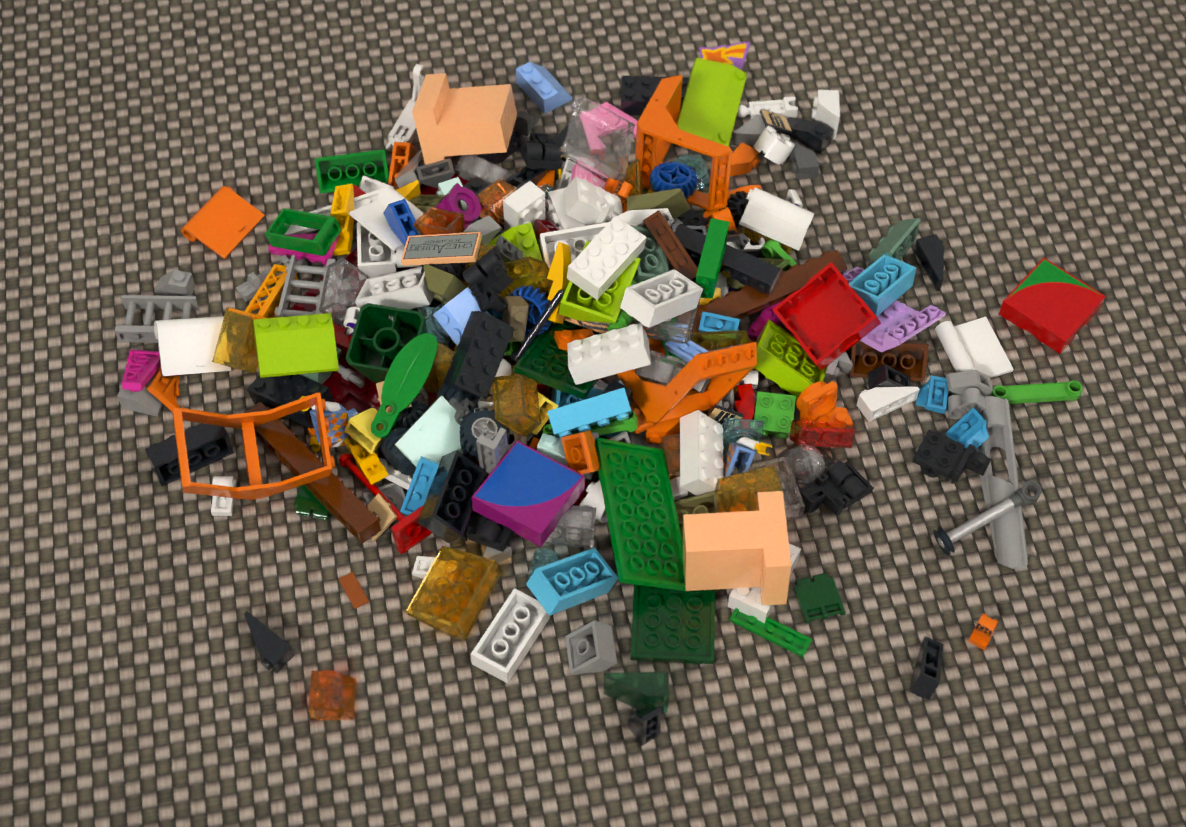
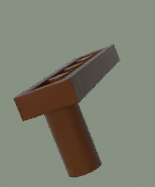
(670, 245)

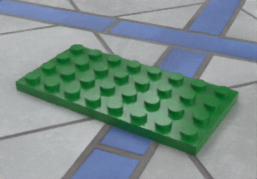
(641, 514)

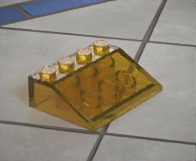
(454, 592)

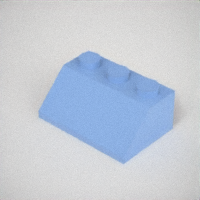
(541, 87)
(456, 313)

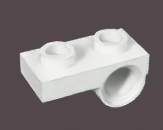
(222, 505)

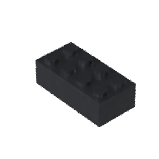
(638, 90)
(478, 355)
(286, 389)
(204, 446)
(450, 496)

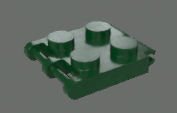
(307, 503)
(818, 597)

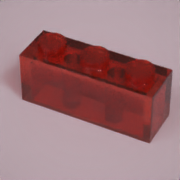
(821, 434)

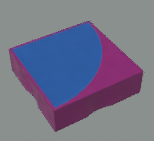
(528, 493)

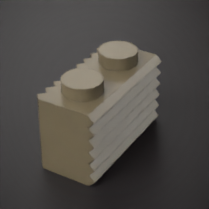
(516, 316)

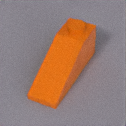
(401, 155)

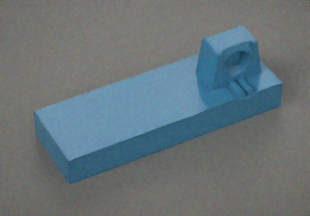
(419, 485)

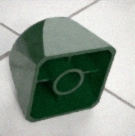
(380, 337)

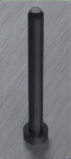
(538, 326)

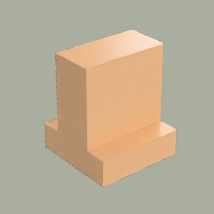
(462, 119)
(740, 550)

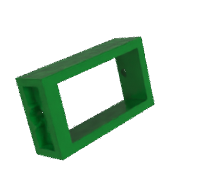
(327, 225)
(712, 257)

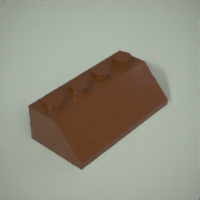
(907, 358)

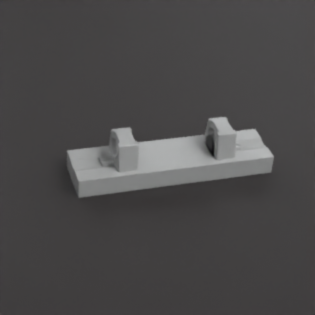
(249, 288)

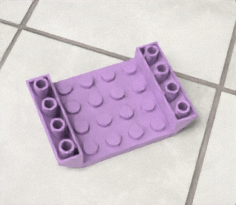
(897, 321)

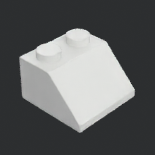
(827, 109)

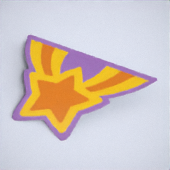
(732, 54)

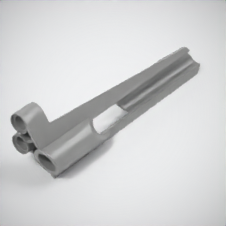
(1007, 529)

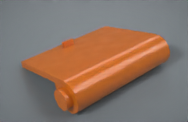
(222, 222)

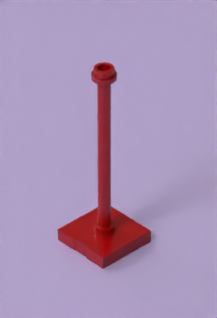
(407, 531)

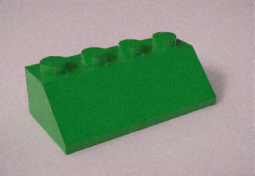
(350, 168)

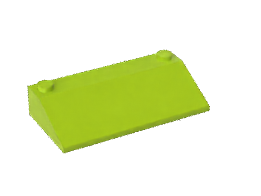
(712, 100)

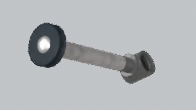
(1020, 498)

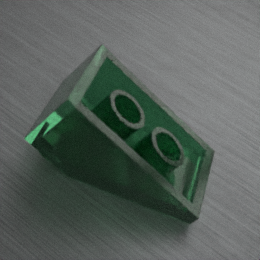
(638, 689)

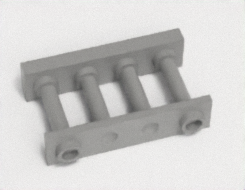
(286, 297)
(145, 333)

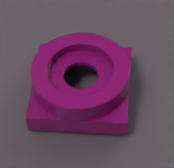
(457, 193)

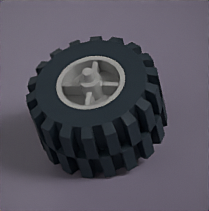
(479, 424)

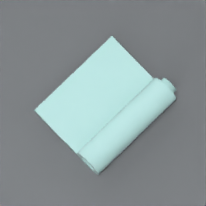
(432, 434)

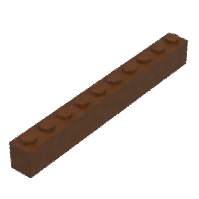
(750, 301)
(329, 490)

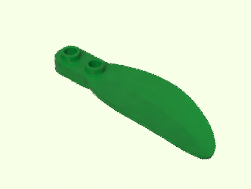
(405, 380)

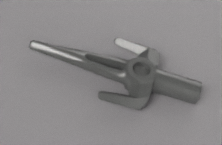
(461, 408)

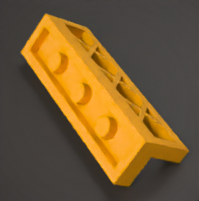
(268, 306)

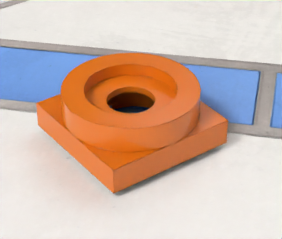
(817, 400)

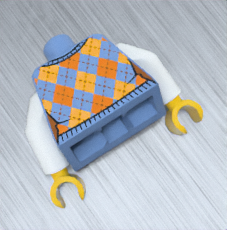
(337, 419)
(741, 455)

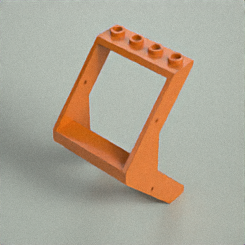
(659, 130)
(669, 401)
(246, 423)

